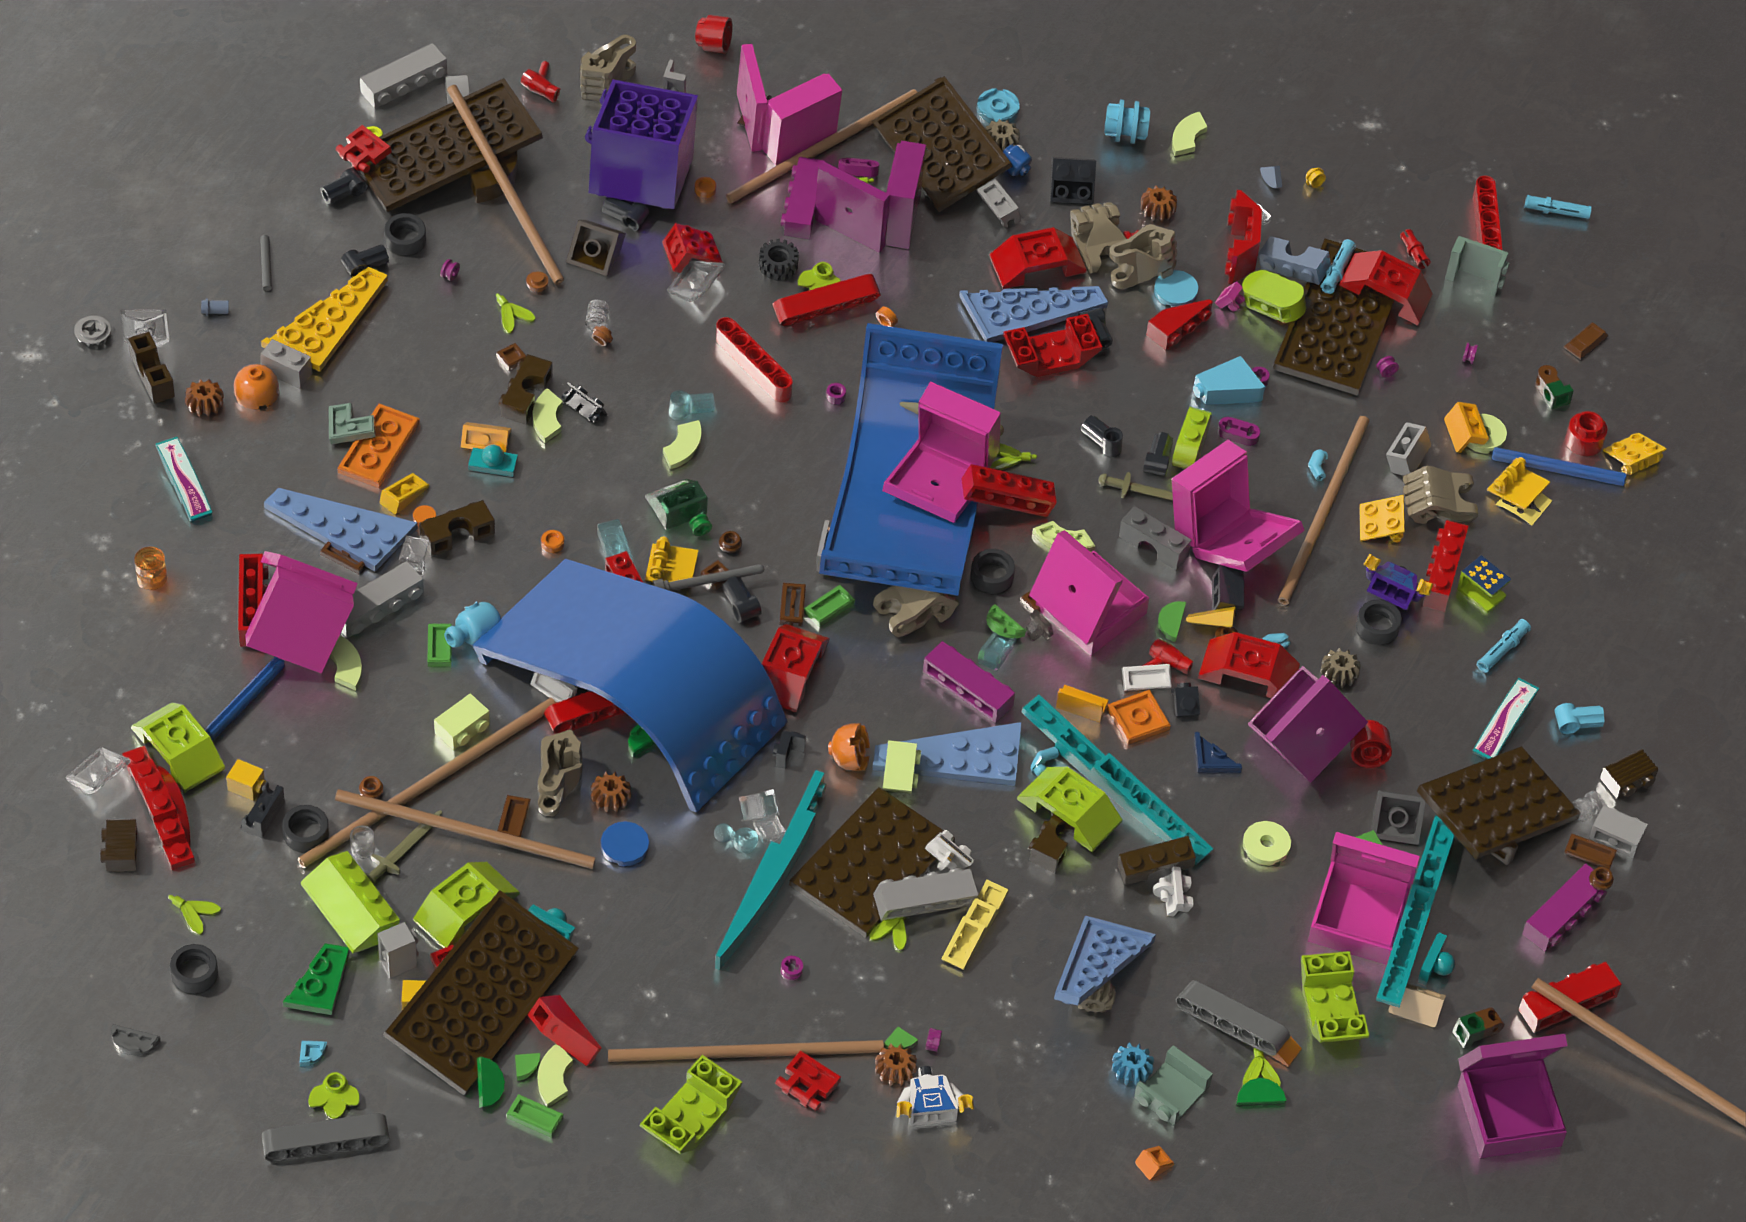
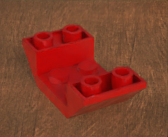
(1244, 222)
(1034, 253)
(1390, 278)
(1055, 350)
(1249, 660)
(791, 662)

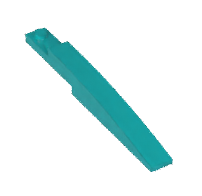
(1112, 777)
(773, 870)
(1413, 918)

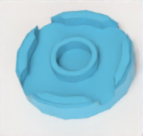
(998, 104)
(1176, 289)

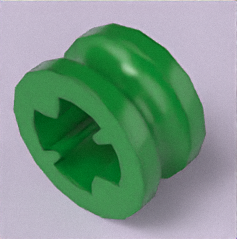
(700, 525)

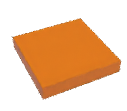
(1138, 717)

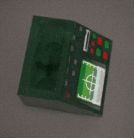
(678, 502)

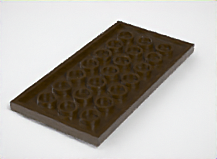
(442, 148)
(1335, 334)
(481, 991)

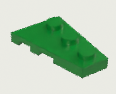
(321, 982)

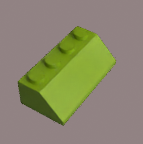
(349, 901)

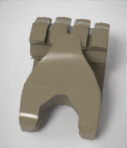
(606, 64)
(1095, 232)
(1144, 256)
(1436, 493)
(913, 607)
(558, 752)

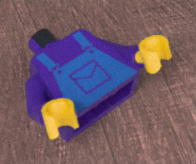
(1395, 583)

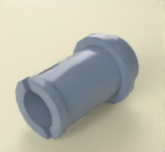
(214, 307)

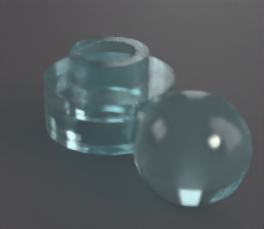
(725, 833)

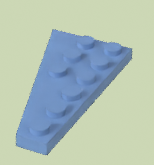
(1027, 308)
(358, 531)
(970, 755)
(1097, 956)

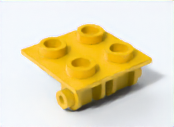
(1636, 452)
(1518, 484)
(1383, 519)
(670, 562)

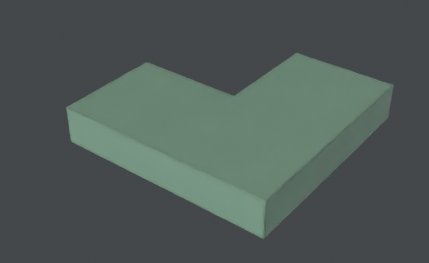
(346, 428)

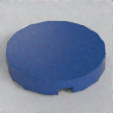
(624, 843)

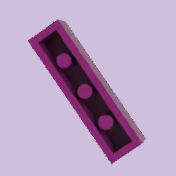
(802, 201)
(969, 681)
(1563, 910)

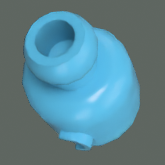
(472, 624)

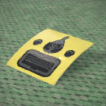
(1532, 512)

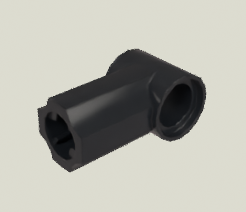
(348, 184)
(630, 214)
(358, 261)
(1099, 323)
(1107, 437)
(1158, 457)
(743, 604)

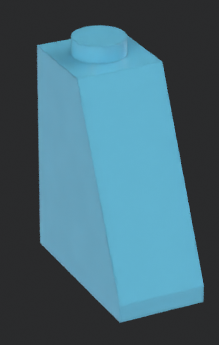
(1229, 384)

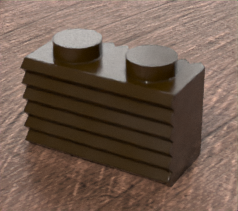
(1629, 774)
(120, 845)

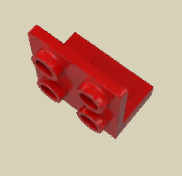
(687, 243)

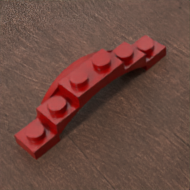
(164, 805)

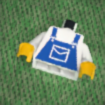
(932, 1099)

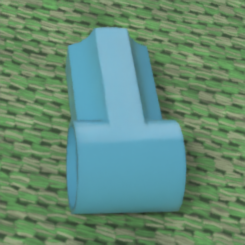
(1573, 718)

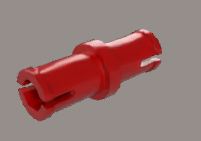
(1415, 249)

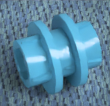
(1127, 121)

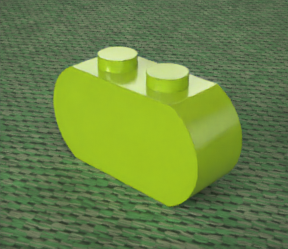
(1274, 296)
(1191, 437)

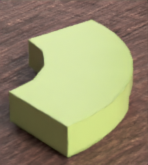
(1187, 132)
(545, 414)
(684, 446)
(1047, 533)
(347, 663)
(551, 1075)

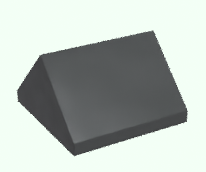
(1398, 817)

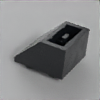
(1072, 180)

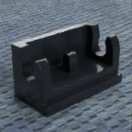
(1228, 588)
(263, 811)

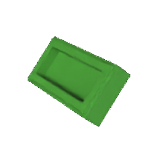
(829, 606)
(438, 649)
(535, 1116)

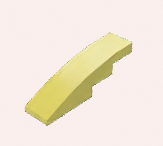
(975, 925)

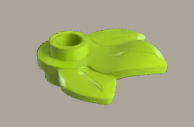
(814, 278)
(334, 1099)

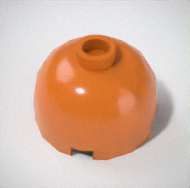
(256, 386)
(849, 747)

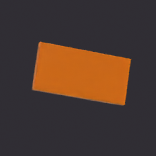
(372, 458)

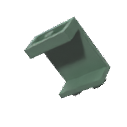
(1479, 261)
(1174, 1086)

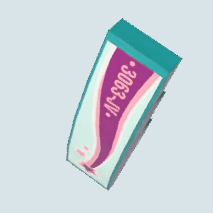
(184, 479)
(1505, 719)

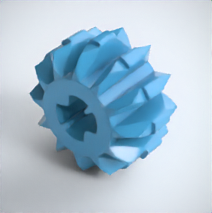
(1132, 1064)

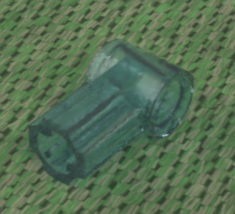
(683, 404)

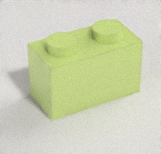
(462, 722)
(900, 766)

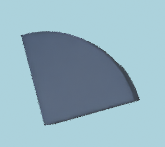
(1272, 176)

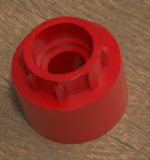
(714, 33)
(1586, 433)
(1371, 745)

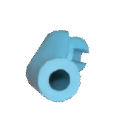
(1315, 464)
(1280, 638)
(1040, 759)

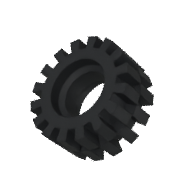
(778, 269)

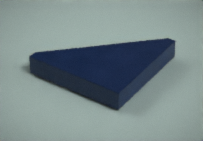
(1212, 758)

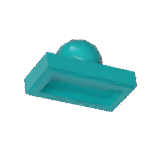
(493, 461)
(555, 919)
(1437, 960)

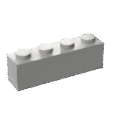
(403, 75)
(382, 597)
(925, 893)

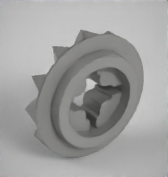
(86, 325)

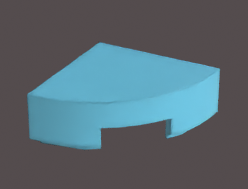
(311, 1052)

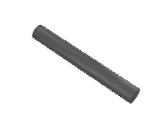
(266, 263)

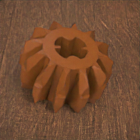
(1158, 203)
(204, 397)
(611, 791)
(895, 1064)

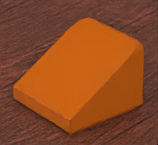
(1288, 1052)
(1154, 1162)

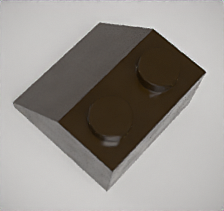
(595, 247)

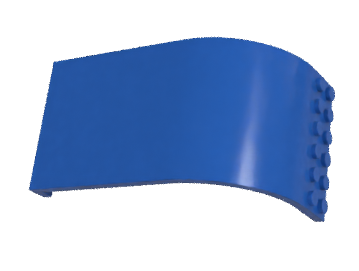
(877, 533)
(652, 657)

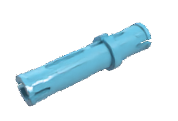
(1554, 206)
(1335, 271)
(1509, 639)

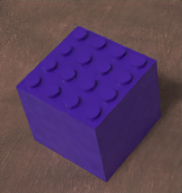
(642, 143)

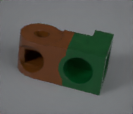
(1552, 388)
(1477, 1026)

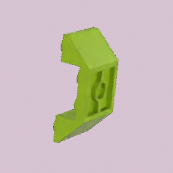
(181, 744)
(1075, 802)
(460, 901)
(1331, 997)
(695, 1107)

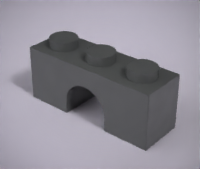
(1170, 544)

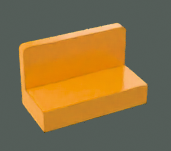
(1465, 426)
(482, 435)
(1081, 703)

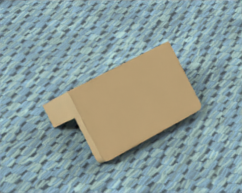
(1420, 1005)

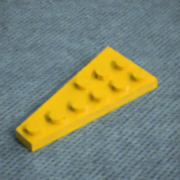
(328, 322)

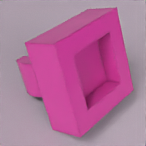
(1229, 297)

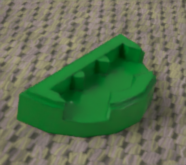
(639, 741)
(490, 1082)
(1260, 1092)

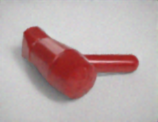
(537, 83)
(1167, 654)

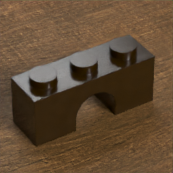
(153, 374)
(531, 374)
(473, 519)
(1048, 849)
(1142, 862)

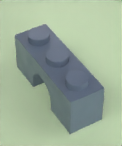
(1278, 258)

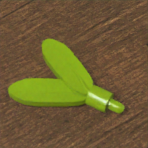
(511, 310)
(1011, 457)
(191, 909)
(886, 927)
(1260, 1066)

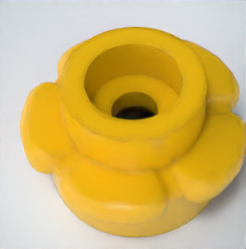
(1315, 177)

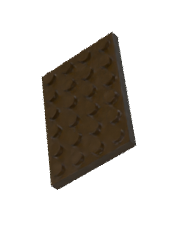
(958, 147)
(1498, 802)
(872, 846)

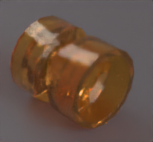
(150, 568)

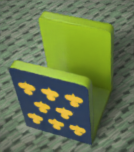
(1483, 584)

